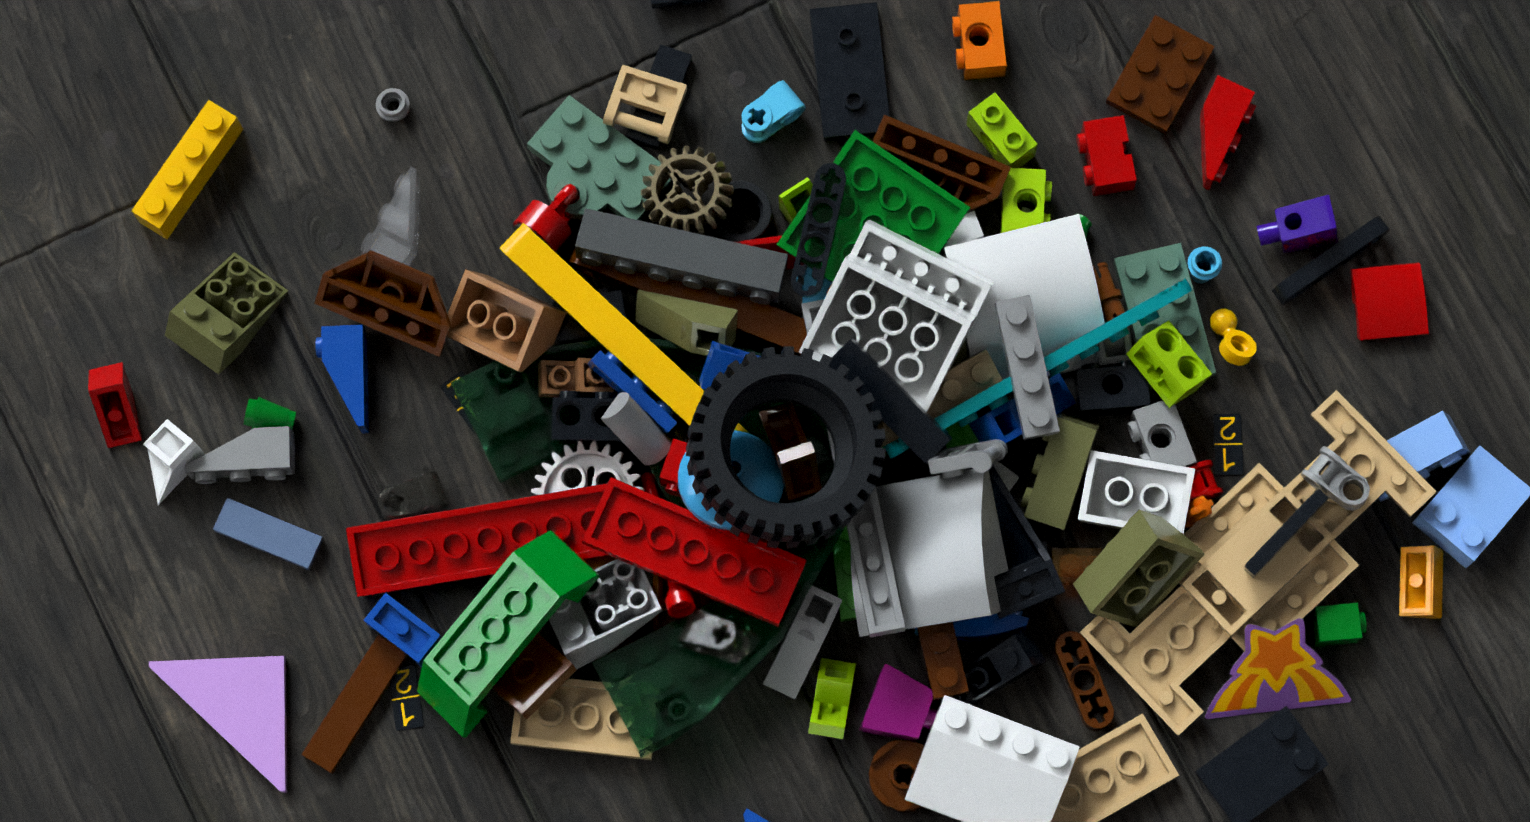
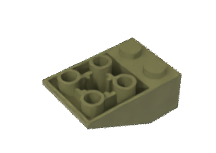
(224, 312)

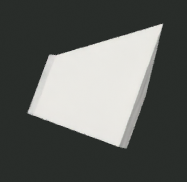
(168, 454)

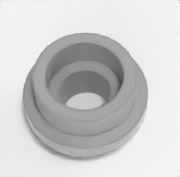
(392, 95)

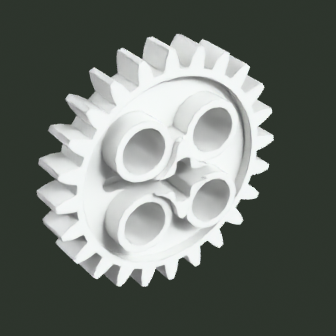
(582, 460)

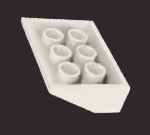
(989, 767)

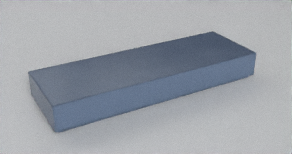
(268, 534)

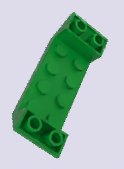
(500, 627)

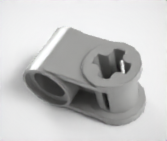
(1335, 479)

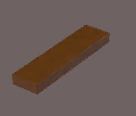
(355, 704)

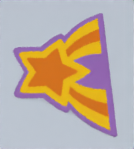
(1275, 674)

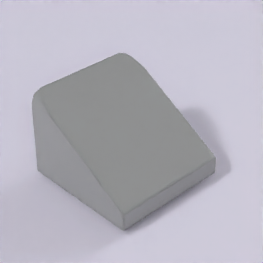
(1113, 352)

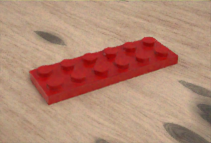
(693, 554)

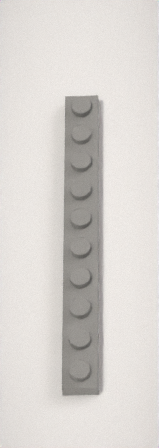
(869, 548)

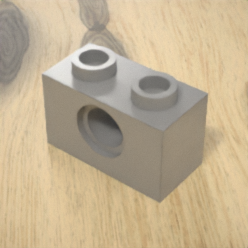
(1166, 421)

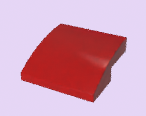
(1389, 301)

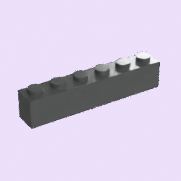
(681, 256)

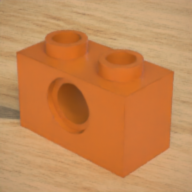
(984, 21)

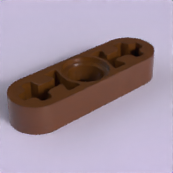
(1066, 659)

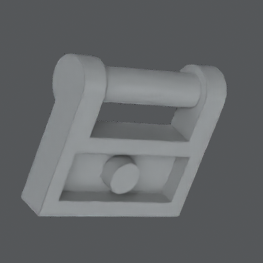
(978, 455)

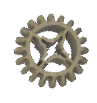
(696, 182)

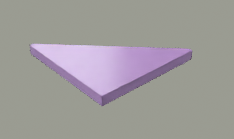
(241, 702)

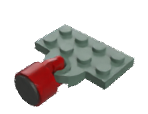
(589, 169)

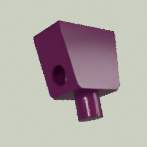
(898, 706)

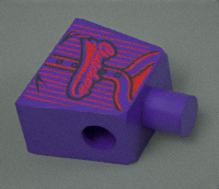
(1314, 221)

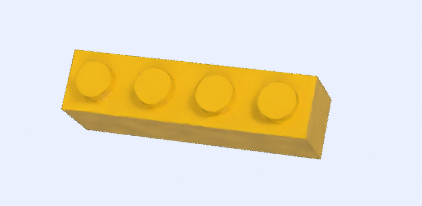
(187, 169)

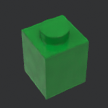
(1337, 624)

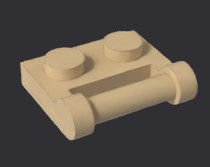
(647, 93)

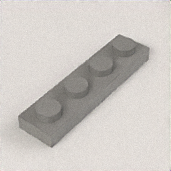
(1026, 367)

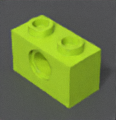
(1001, 132)
(1020, 186)

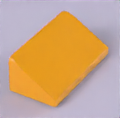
(1421, 582)

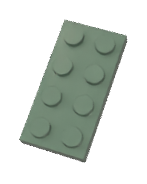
(1151, 272)

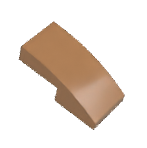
(569, 376)

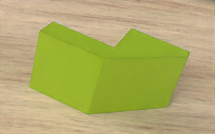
(832, 698)

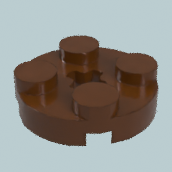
(883, 773)

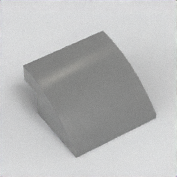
(941, 548)

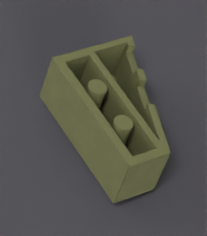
(1060, 471)

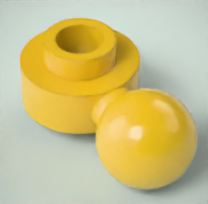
(1236, 345)

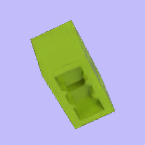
(1169, 364)

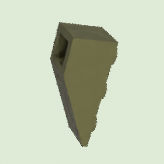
(686, 321)

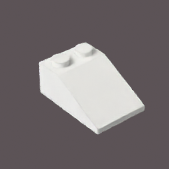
(1122, 485)

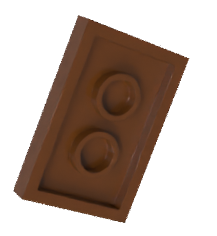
(1160, 74)
(533, 677)

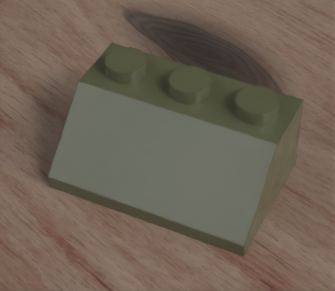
(1137, 569)

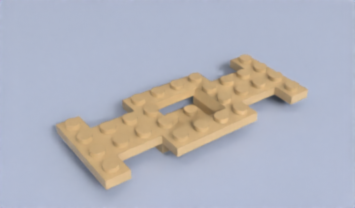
(1222, 598)

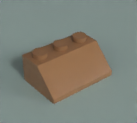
(502, 321)

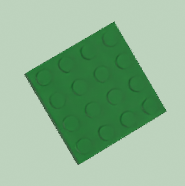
(879, 191)

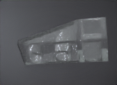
(398, 222)

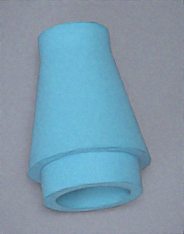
(1206, 258)

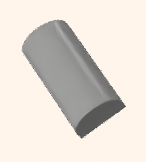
(636, 429)

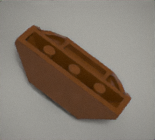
(955, 169)
(388, 299)

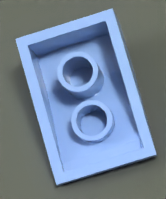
(1473, 507)

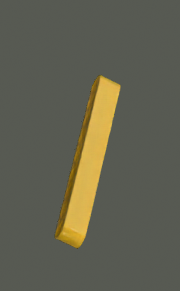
(604, 322)

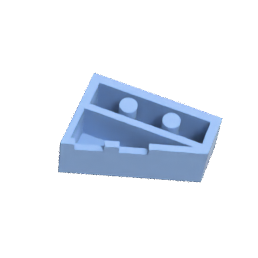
(1430, 445)

